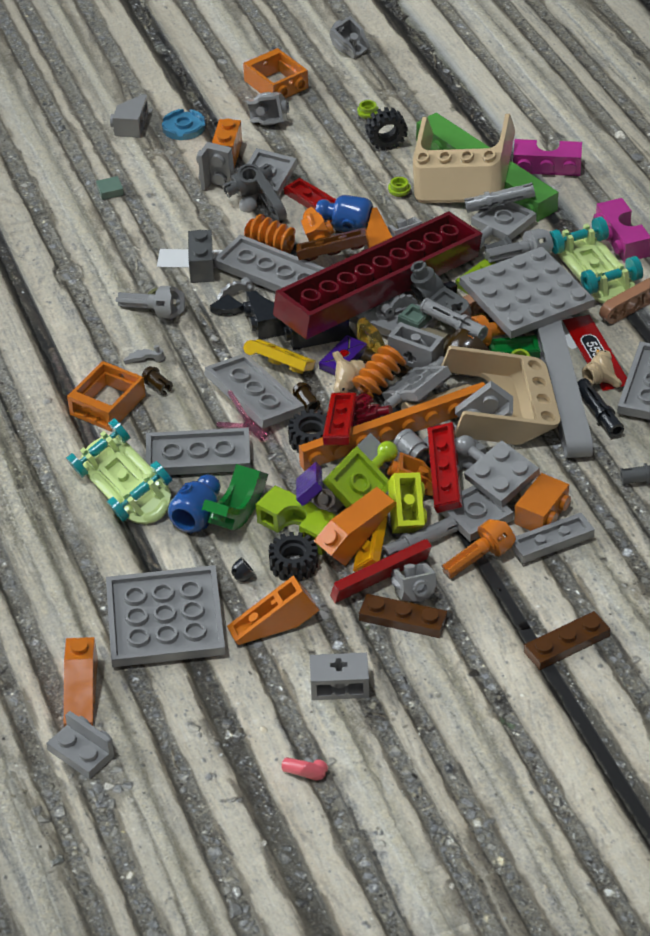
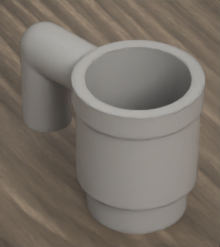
(412, 445)

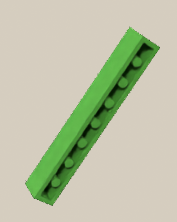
(450, 136)

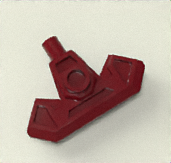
(366, 411)

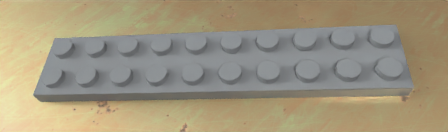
(277, 269)

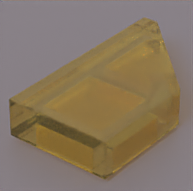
(369, 334)

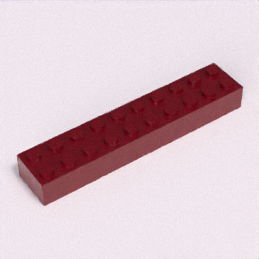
(374, 275)

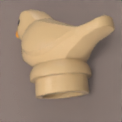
(601, 370)
(345, 373)

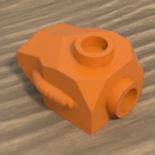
(315, 225)
(410, 464)

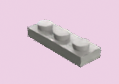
(552, 537)

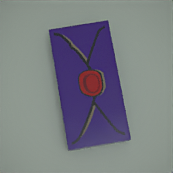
(350, 350)

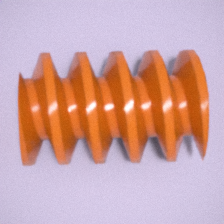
(271, 233)
(377, 370)

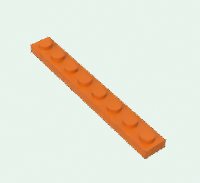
(388, 426)

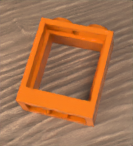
(276, 61)
(85, 407)

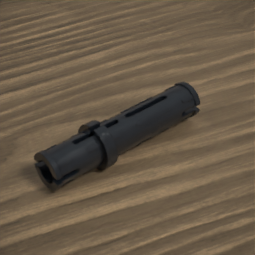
(603, 413)

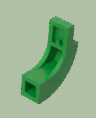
(239, 500)

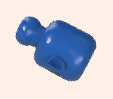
(347, 212)
(186, 506)

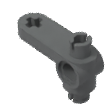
(242, 186)
(429, 285)

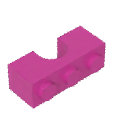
(561, 161)
(623, 237)

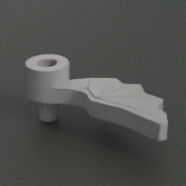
(233, 288)
(399, 302)
(141, 355)

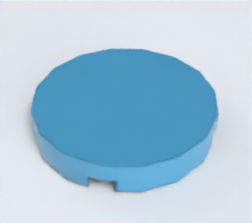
(183, 125)

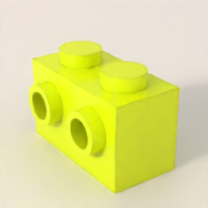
(408, 493)

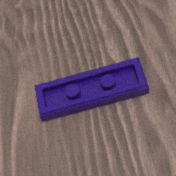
(309, 484)

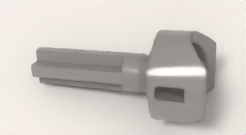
(529, 242)
(160, 301)

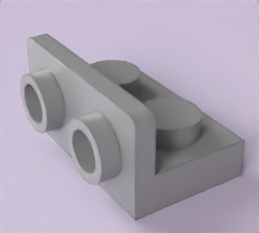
(215, 165)
(489, 400)
(82, 746)

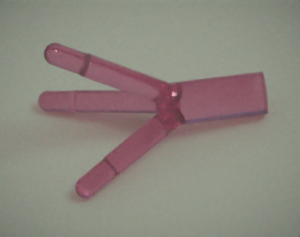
(253, 427)

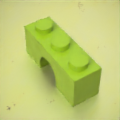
(280, 508)

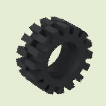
(382, 119)
(304, 423)
(293, 546)

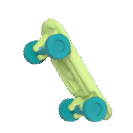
(593, 262)
(131, 484)

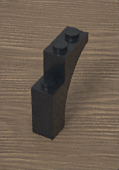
(269, 326)

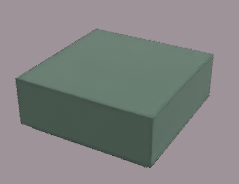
(109, 188)
(414, 317)

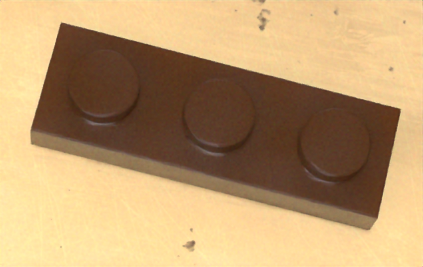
(332, 244)
(403, 615)
(566, 640)

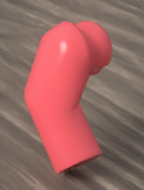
(314, 771)

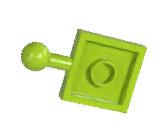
(359, 475)

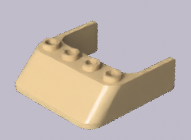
(459, 173)
(519, 375)

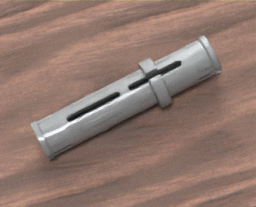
(504, 196)
(453, 318)
(431, 532)

